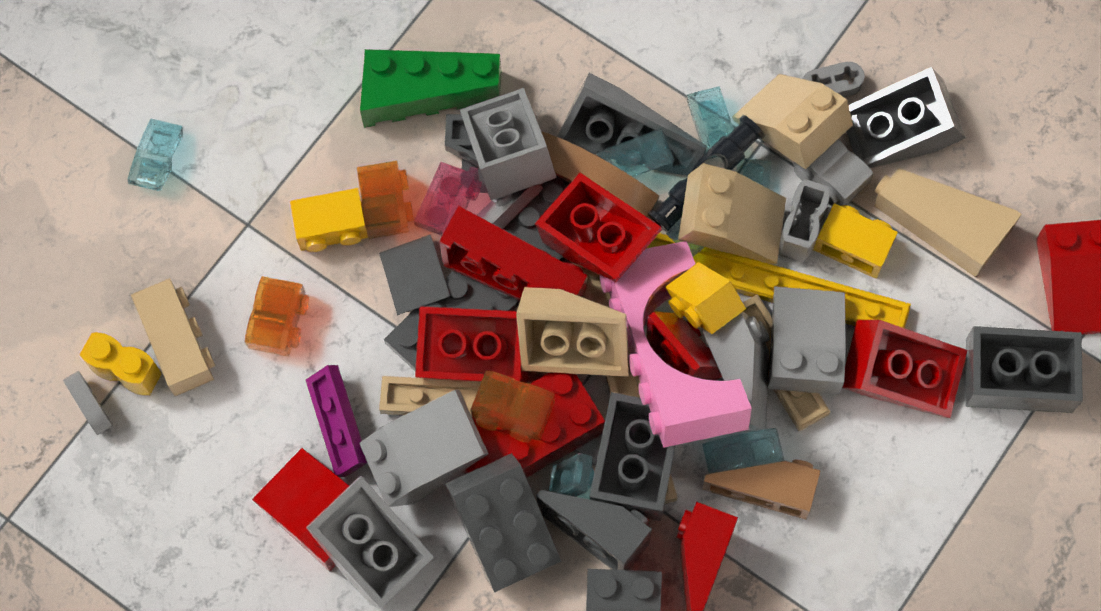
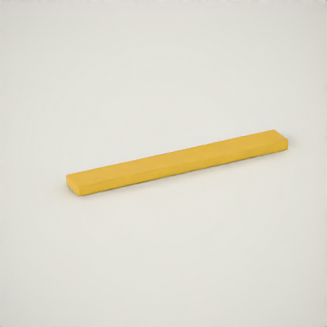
(757, 277)

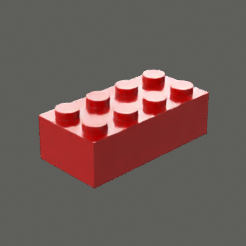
(569, 426)

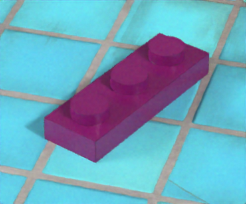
(336, 420)

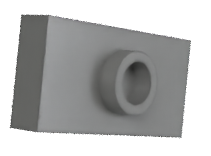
(504, 209)

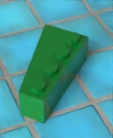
(425, 82)

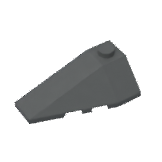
(609, 116)

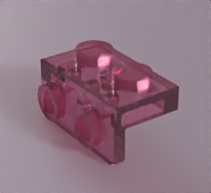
(447, 190)

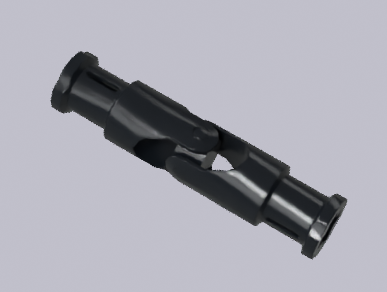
(729, 149)

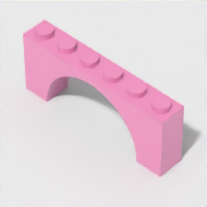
(680, 405)

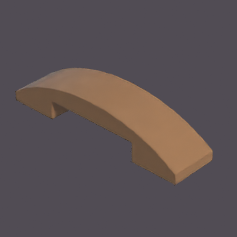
(571, 159)

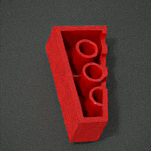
(503, 260)

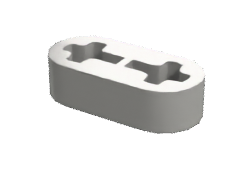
(832, 77)
(88, 402)

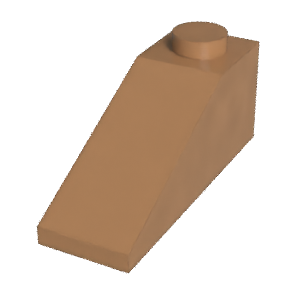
(774, 486)

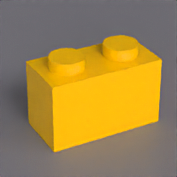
(328, 220)
(855, 240)
(704, 298)

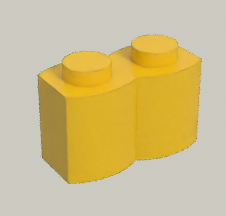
(118, 363)

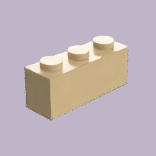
(174, 336)

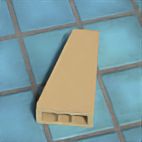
(946, 218)

